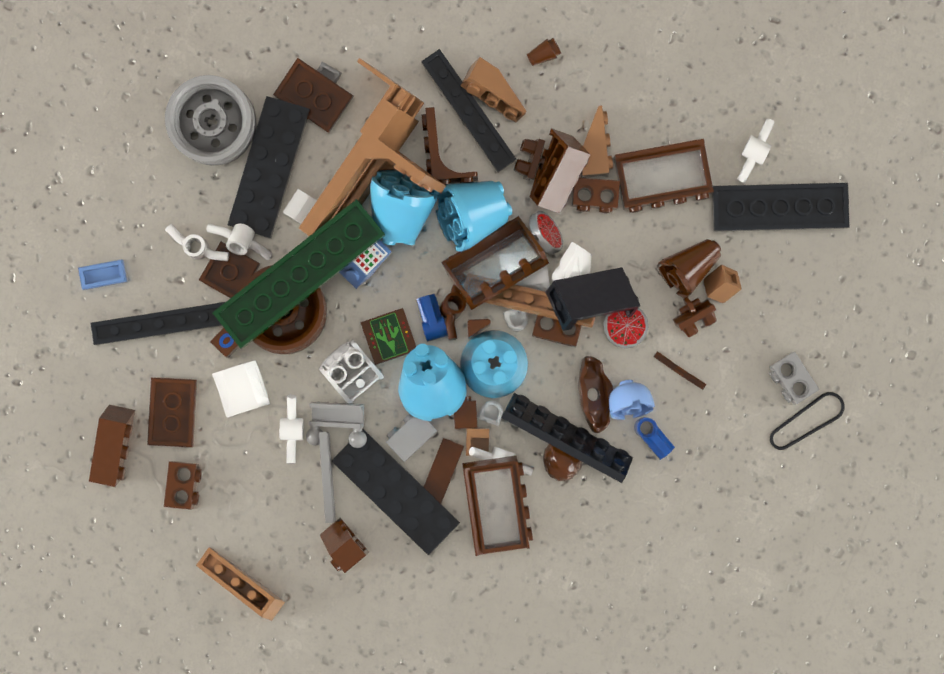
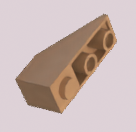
(491, 87)
(596, 144)

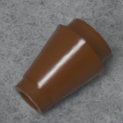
(544, 52)

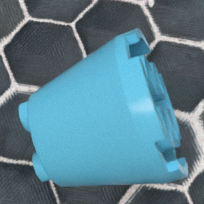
(399, 206)
(471, 212)
(500, 380)
(431, 383)

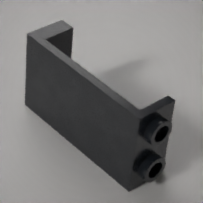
(591, 296)

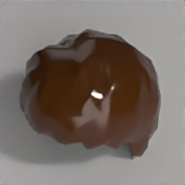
(560, 464)

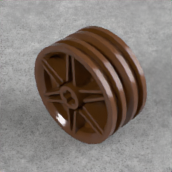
(293, 339)

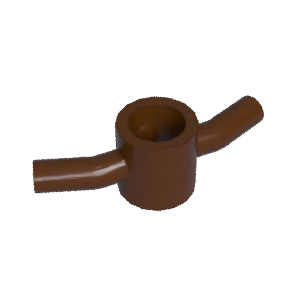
(450, 314)

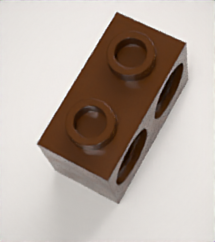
(596, 187)
(556, 333)
(175, 484)

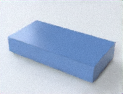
(102, 274)

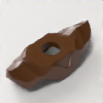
(593, 376)

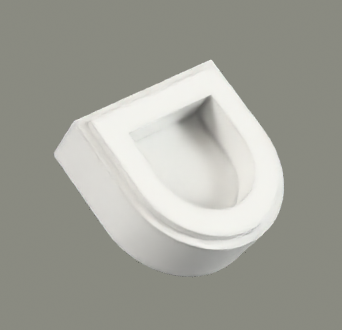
(516, 319)
(491, 413)

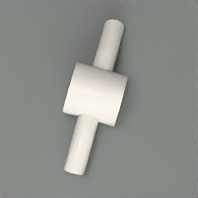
(756, 150)
(240, 239)
(203, 252)
(291, 429)
(497, 453)

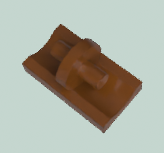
(529, 168)
(693, 312)

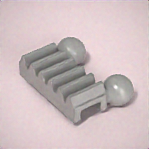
(337, 415)

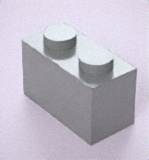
(410, 436)

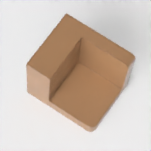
(722, 284)
(477, 438)

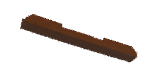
(679, 370)

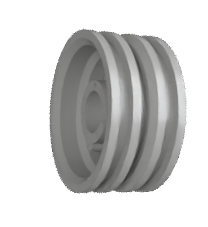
(190, 97)

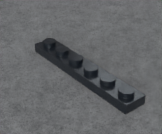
(468, 111)
(155, 324)

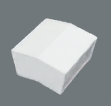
(299, 206)

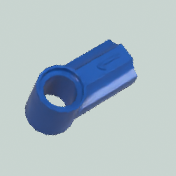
(433, 323)
(655, 438)

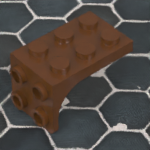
(434, 164)

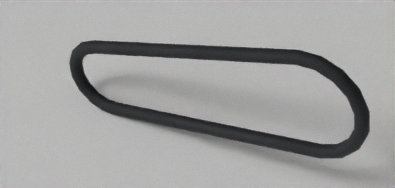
(812, 431)

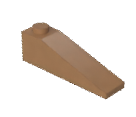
(240, 584)

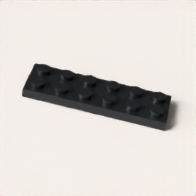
(269, 166)
(780, 207)
(567, 437)
(397, 493)

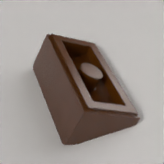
(476, 326)

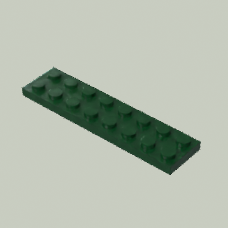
(298, 274)

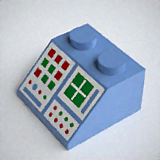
(366, 264)

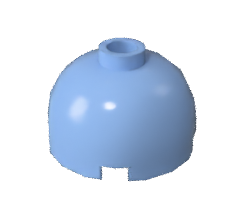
(630, 399)

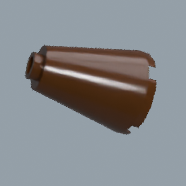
(689, 266)

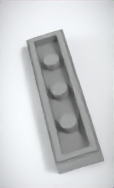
(327, 477)

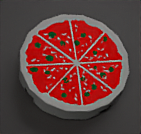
(547, 231)
(626, 331)

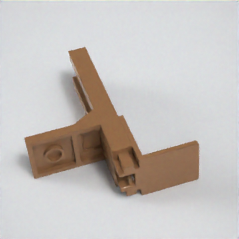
(374, 151)

